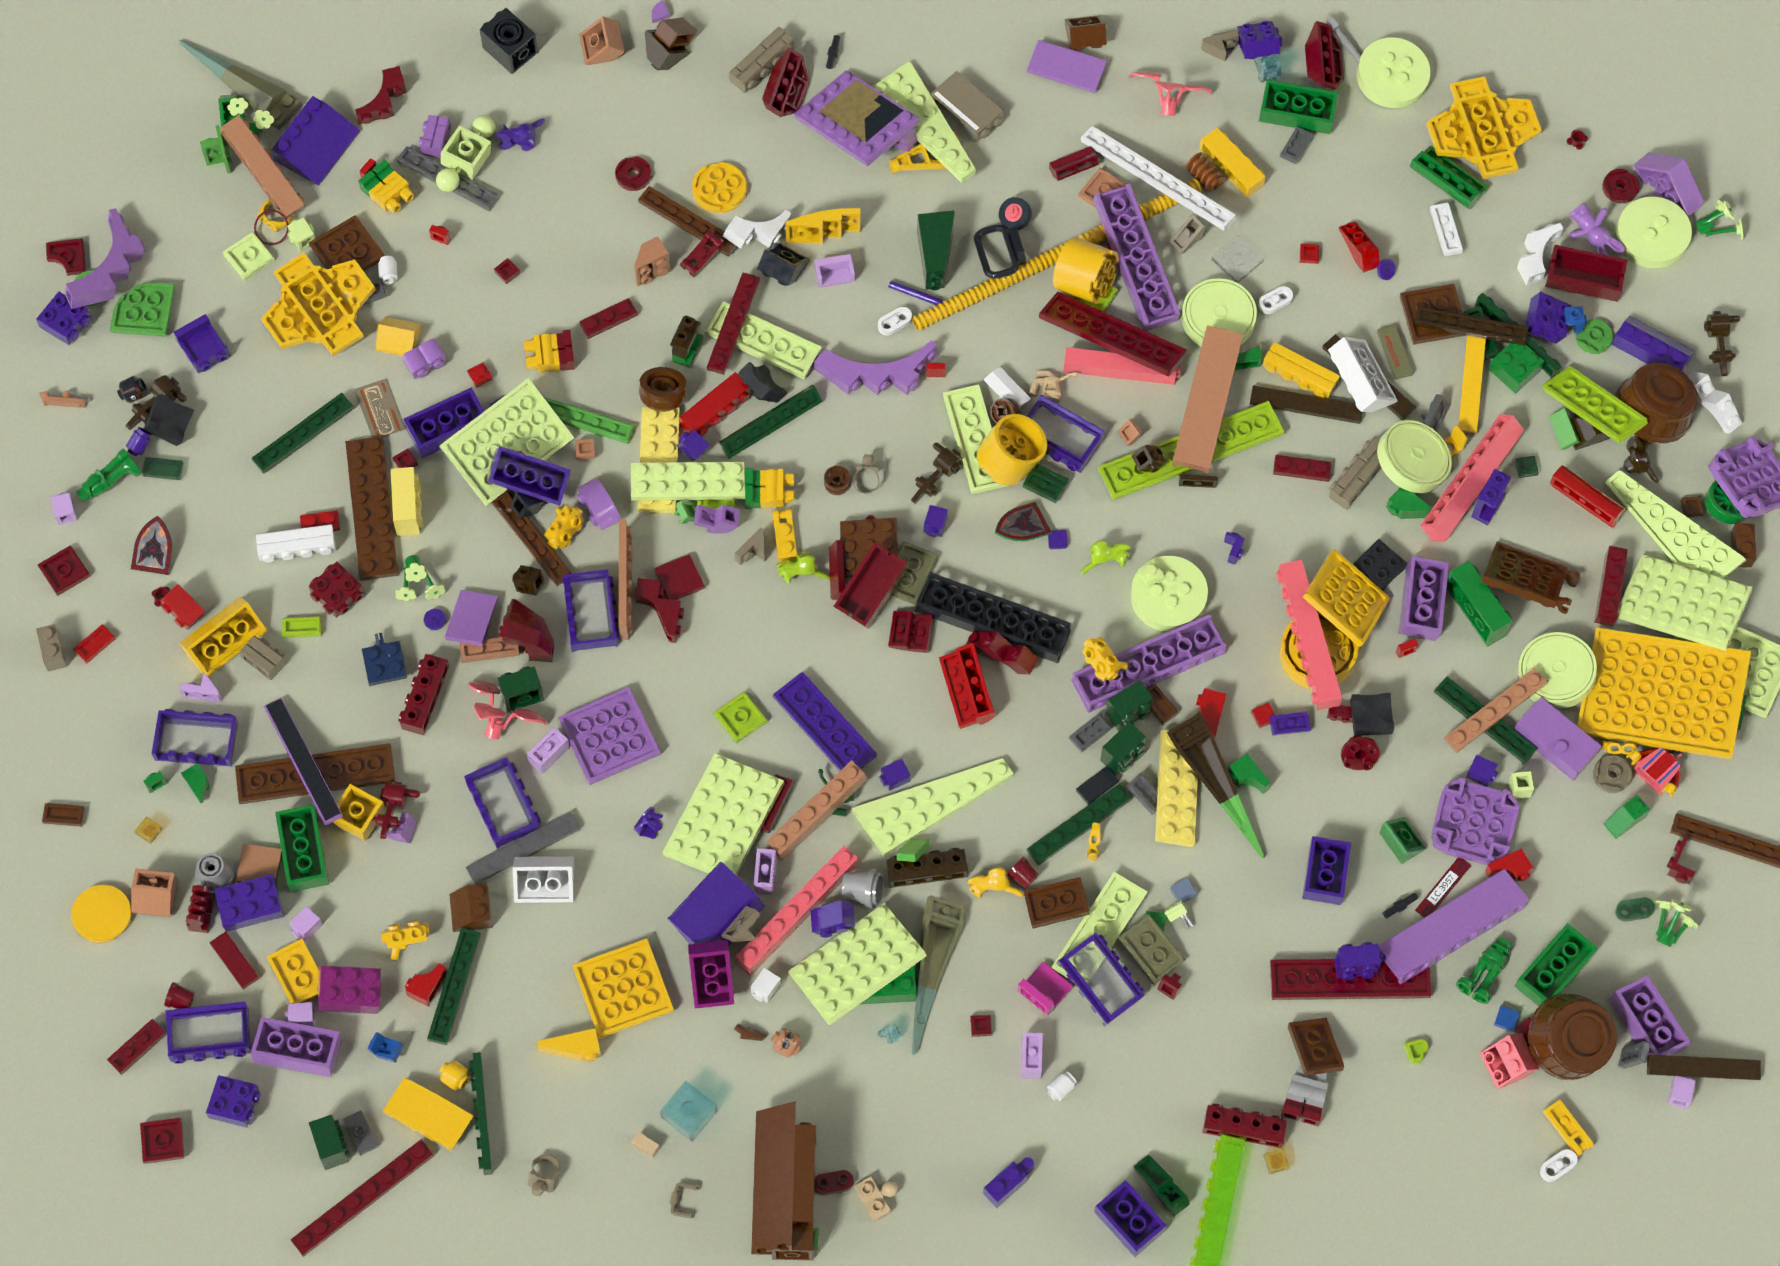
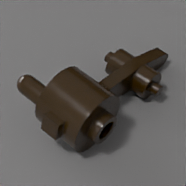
(1718, 326)
(161, 385)
(946, 462)

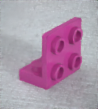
(1044, 988)

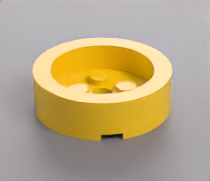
(1341, 650)

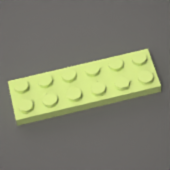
(770, 343)
(970, 427)
(688, 481)
(1107, 915)

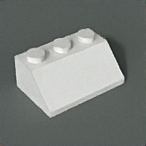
(543, 879)

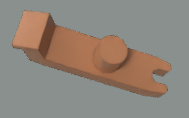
(65, 400)

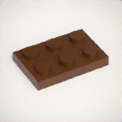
(1056, 902)
(1315, 1046)

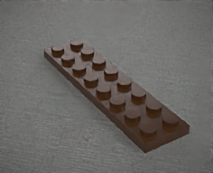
(371, 508)
(338, 768)

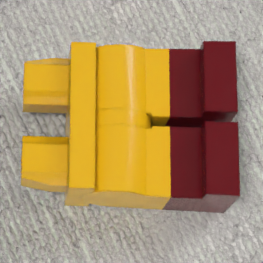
(551, 351)

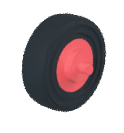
(1014, 213)

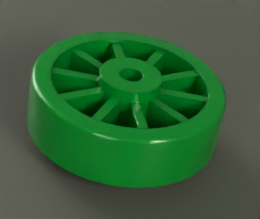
(1724, 510)

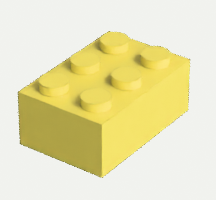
(406, 501)

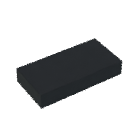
(1097, 785)

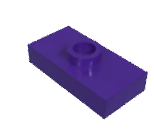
(1289, 723)

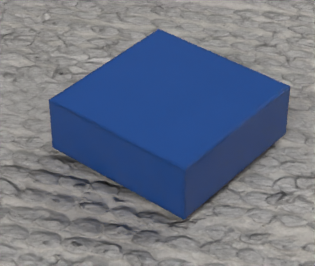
(1506, 1018)

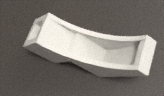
(768, 232)
(1531, 264)
(1716, 401)

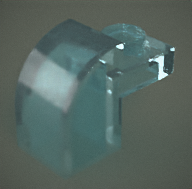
(1268, 67)

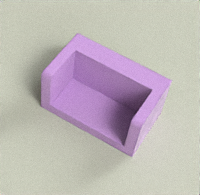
(834, 270)
(548, 750)
(1031, 1055)

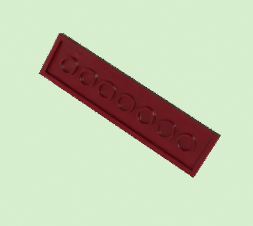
(1113, 334)
(1318, 980)

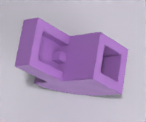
(717, 521)

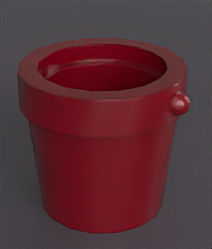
(1023, 873)
(179, 997)

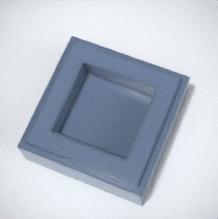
(1183, 890)

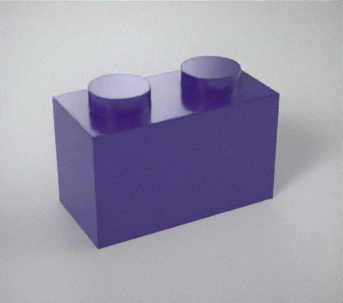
(832, 918)

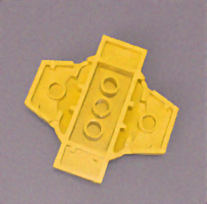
(1483, 128)
(318, 304)

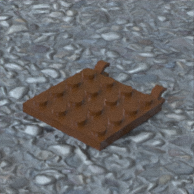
(1529, 576)

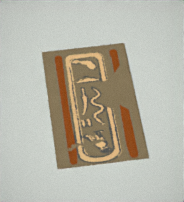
(379, 409)

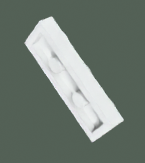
(1446, 229)

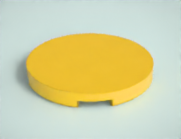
(719, 187)
(101, 913)

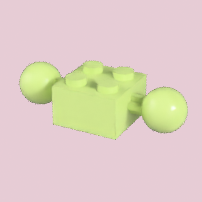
(465, 153)

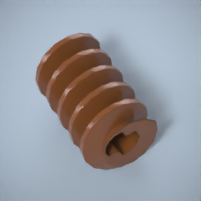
(1203, 173)

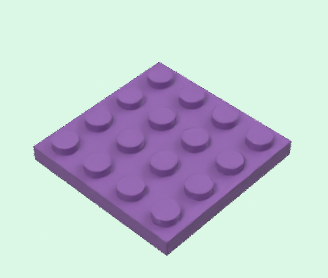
(609, 736)

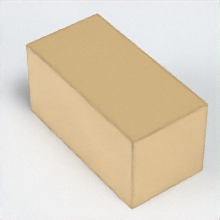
(645, 1145)

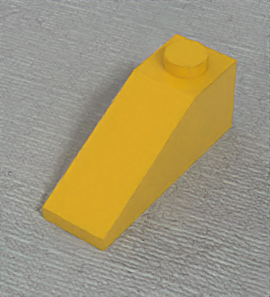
(577, 1045)

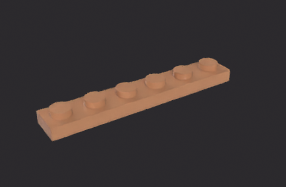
(1495, 710)

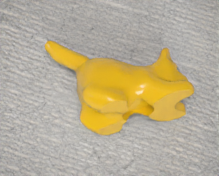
(995, 880)

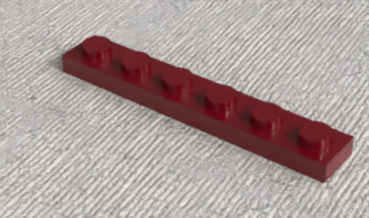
(733, 323)

